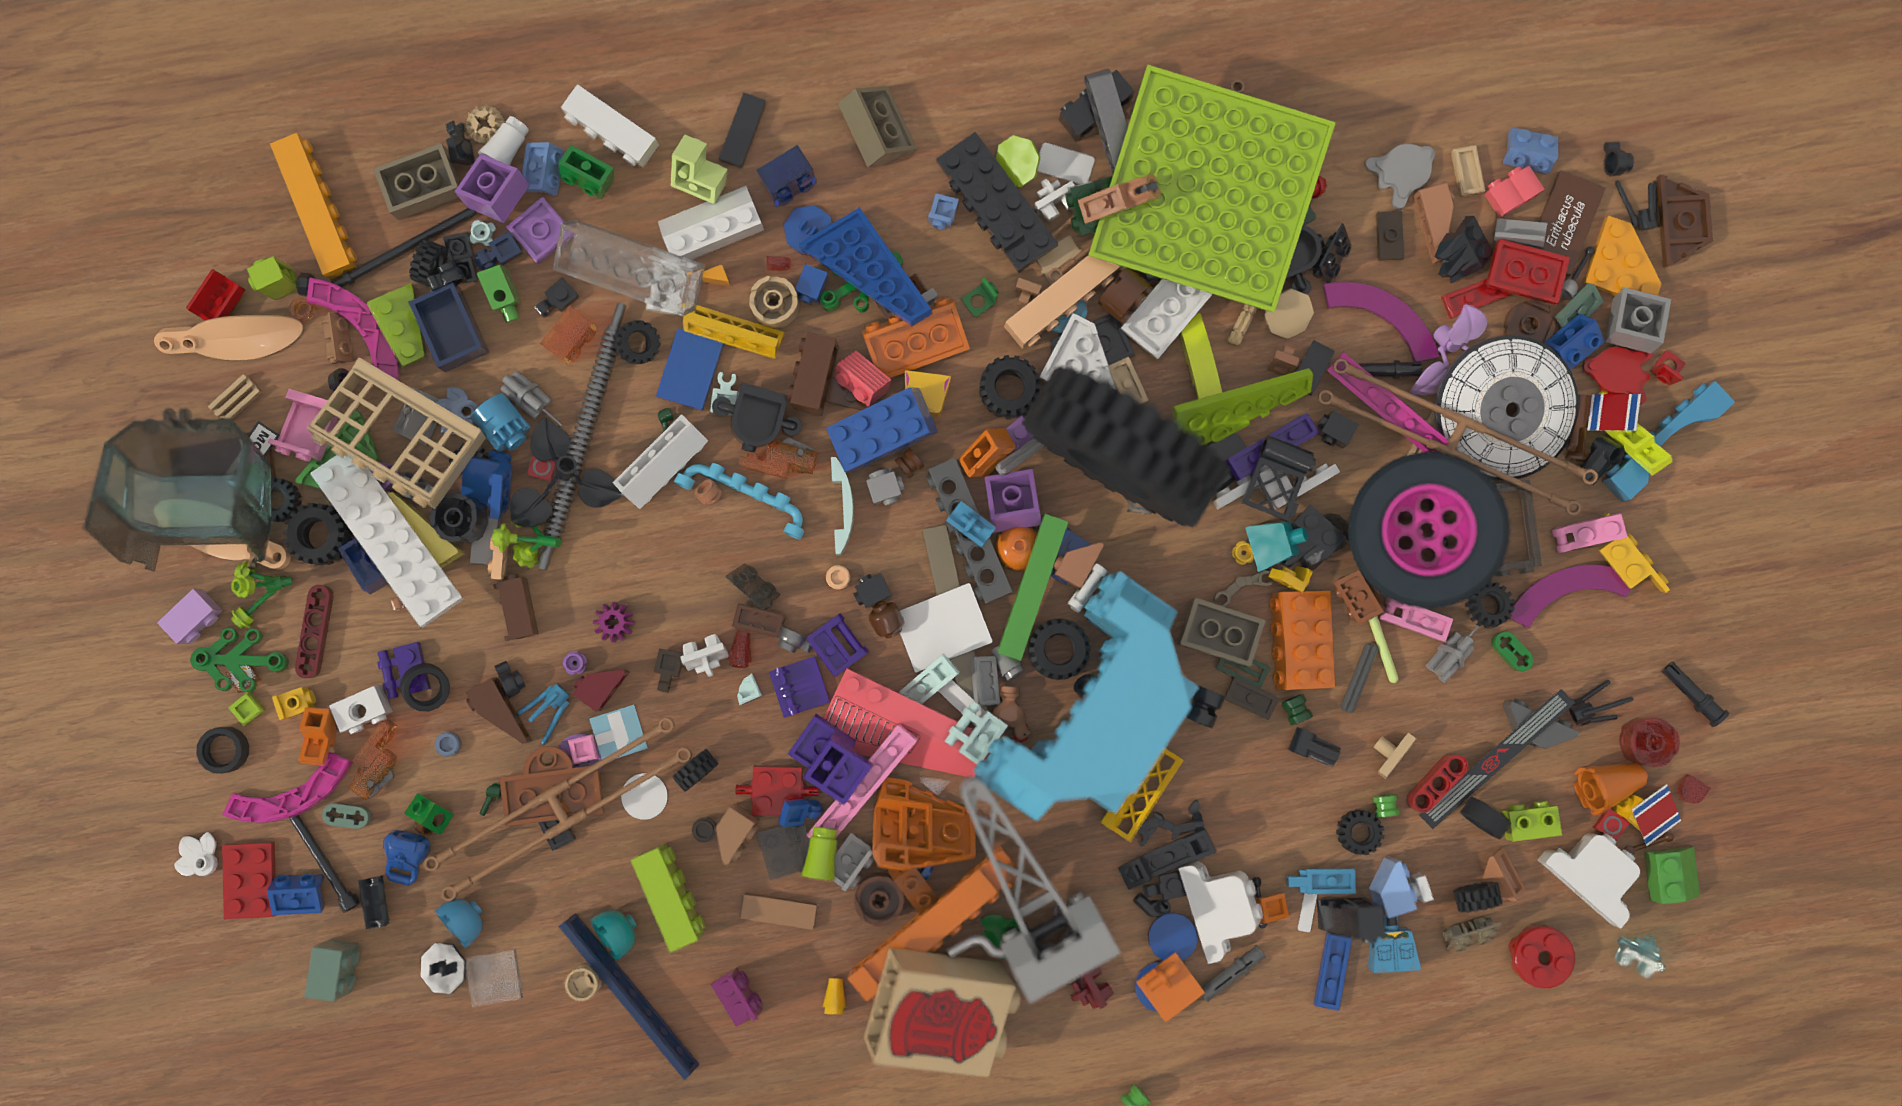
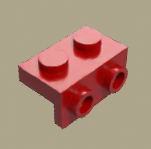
(215, 297)

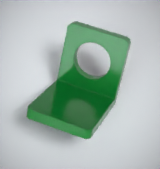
(987, 291)
(423, 812)

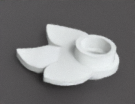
(196, 852)

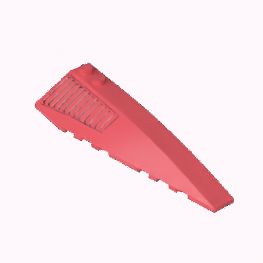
(872, 711)

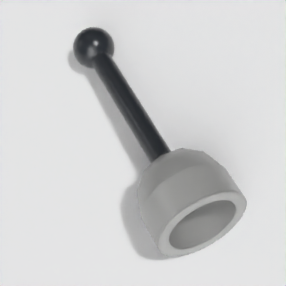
(1570, 286)

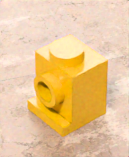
(285, 706)

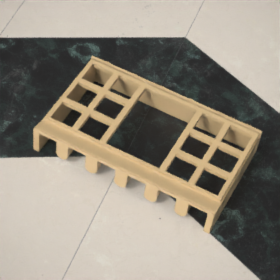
(416, 401)

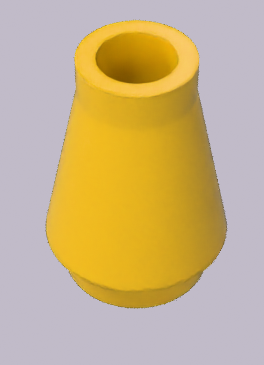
(835, 997)

